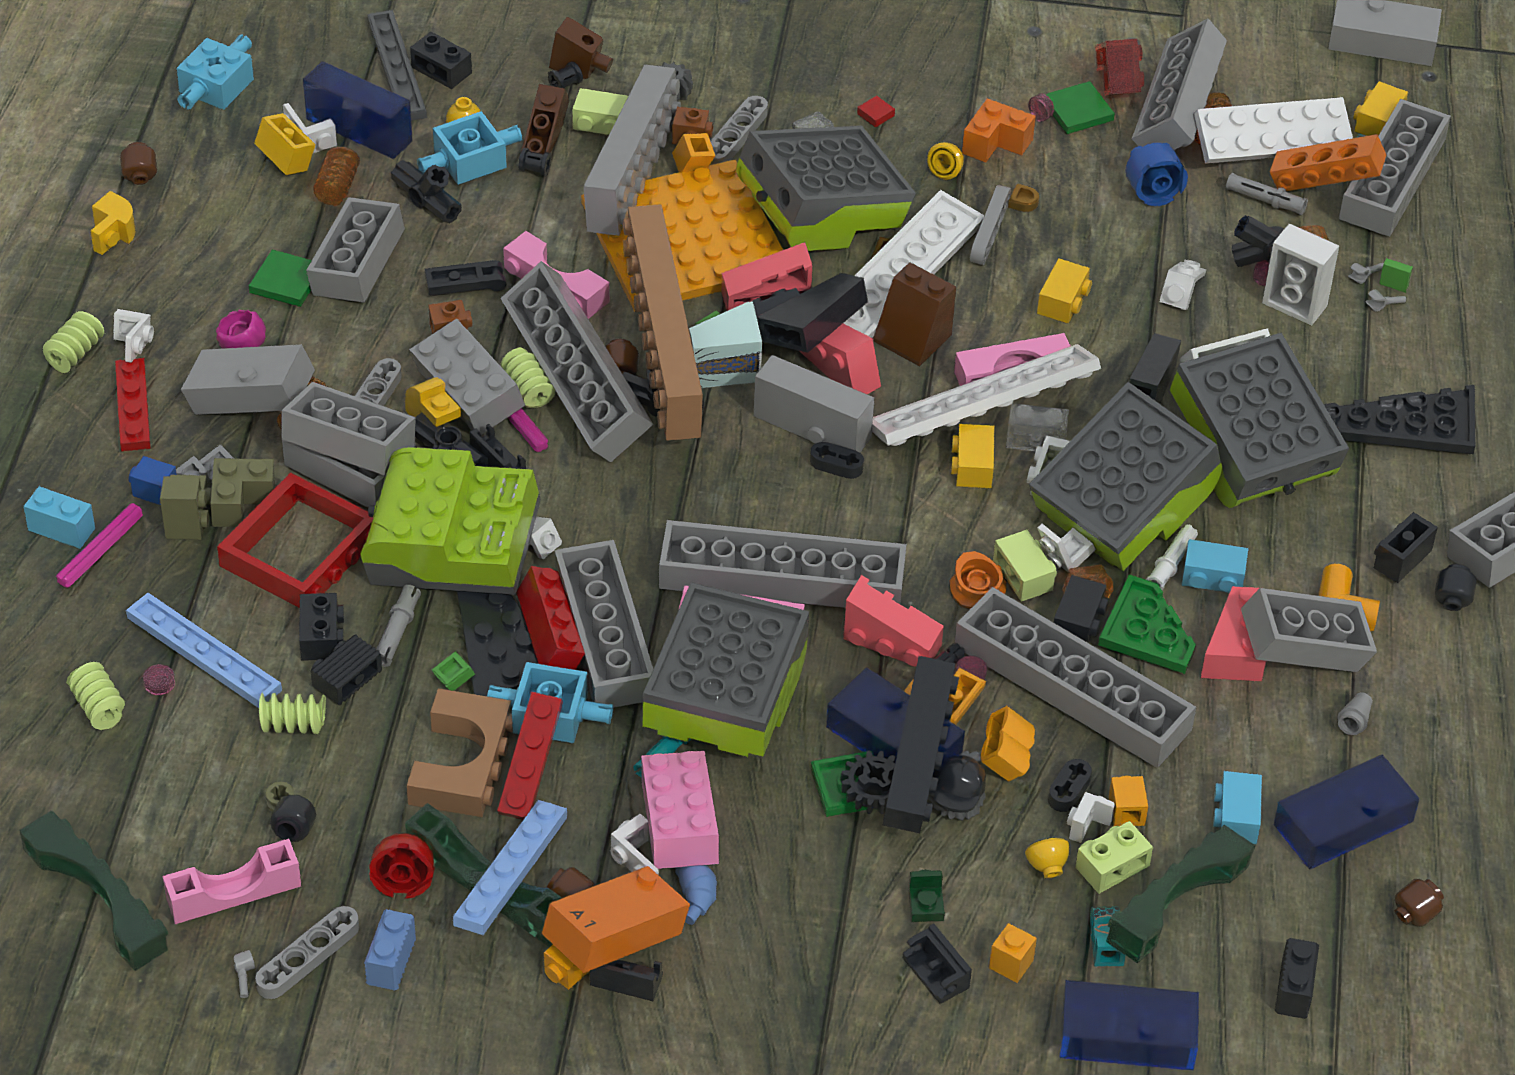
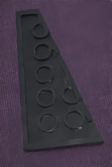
(1411, 420)
(495, 639)

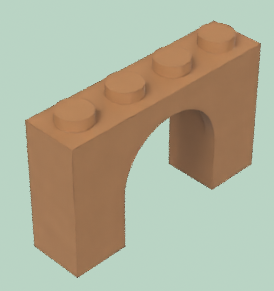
(469, 786)

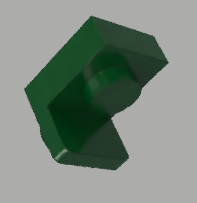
(926, 896)

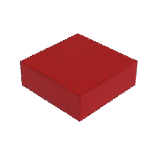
(876, 111)

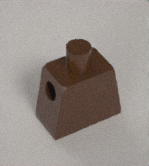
(579, 45)

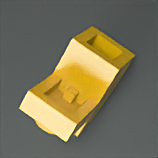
(112, 222)
(432, 401)

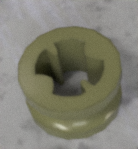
(277, 789)

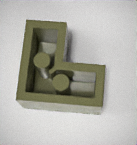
(236, 484)
(185, 505)

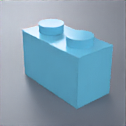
(59, 517)
(1214, 566)
(1239, 804)

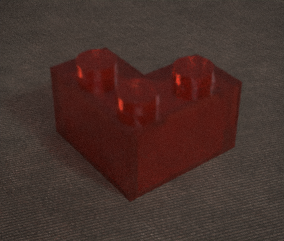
(1120, 66)

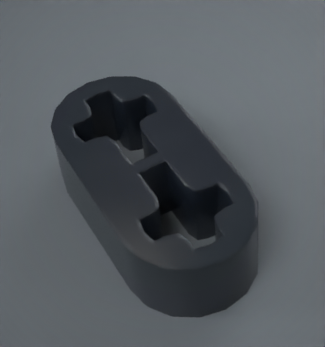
(837, 460)
(1075, 787)

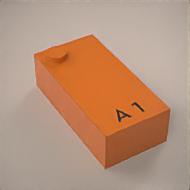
(615, 919)

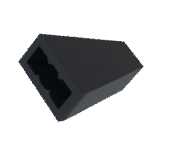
(814, 313)
(1156, 366)

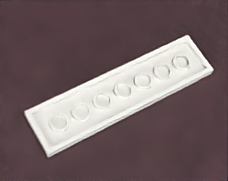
(924, 241)
(983, 394)

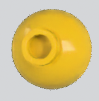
(461, 108)
(945, 160)
(1048, 856)

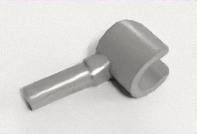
(1361, 273)
(1378, 301)
(243, 963)

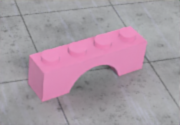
(586, 286)
(985, 361)
(199, 894)

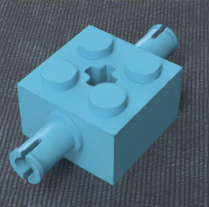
(215, 73)
(470, 147)
(560, 683)

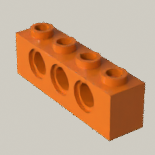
(1328, 163)

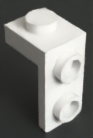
(322, 133)
(1181, 283)
(134, 330)
(1045, 454)
(1067, 551)
(627, 839)

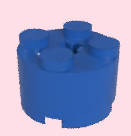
(1156, 173)

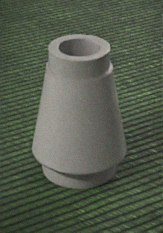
(1355, 715)

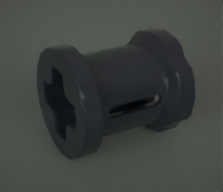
(566, 76)
(535, 161)

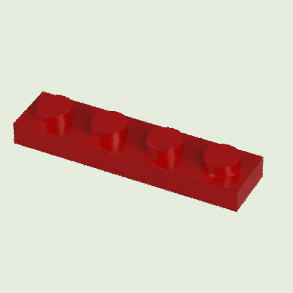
(132, 405)
(530, 755)

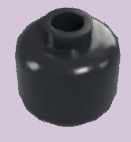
(1455, 587)
(293, 818)

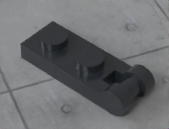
(465, 277)

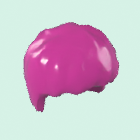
(241, 330)

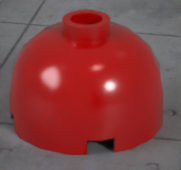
(402, 865)

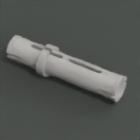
(1268, 194)
(401, 615)

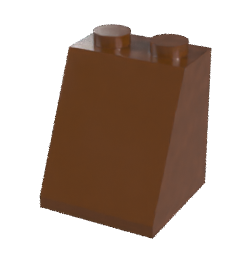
(916, 314)

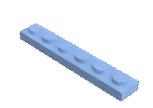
(203, 649)
(510, 867)

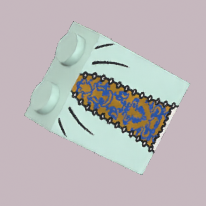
(728, 347)

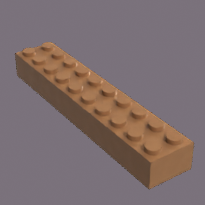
(663, 323)

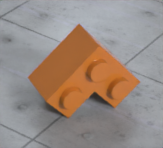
(996, 127)

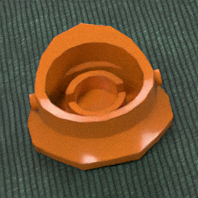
(974, 578)

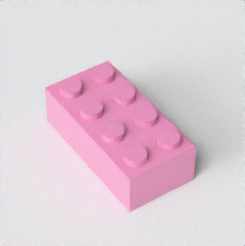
(680, 809)

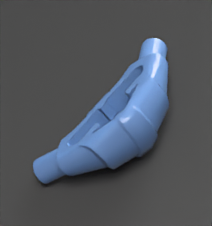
(699, 889)

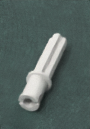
(1167, 565)

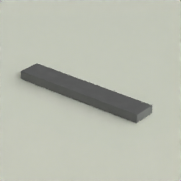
(396, 61)

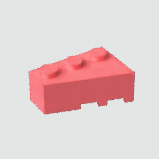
(763, 277)
(847, 359)
(888, 627)
(1230, 648)

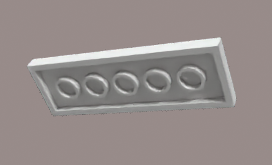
(1264, 129)

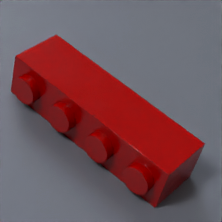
(550, 619)

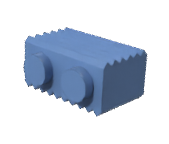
(390, 949)

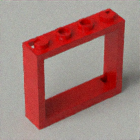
(234, 548)

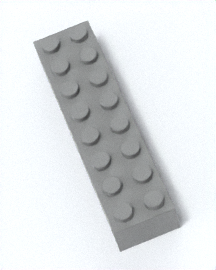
(631, 149)
(576, 362)
(777, 563)
(1075, 677)

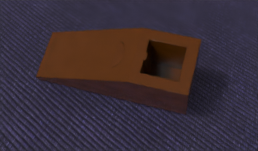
(546, 119)

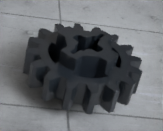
(873, 782)

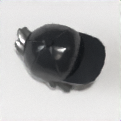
(960, 786)

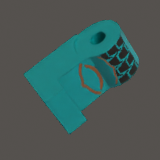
(1099, 927)

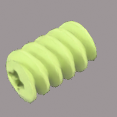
(72, 341)
(529, 377)
(96, 695)
(292, 713)

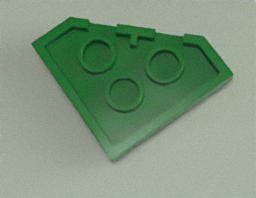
(1147, 627)

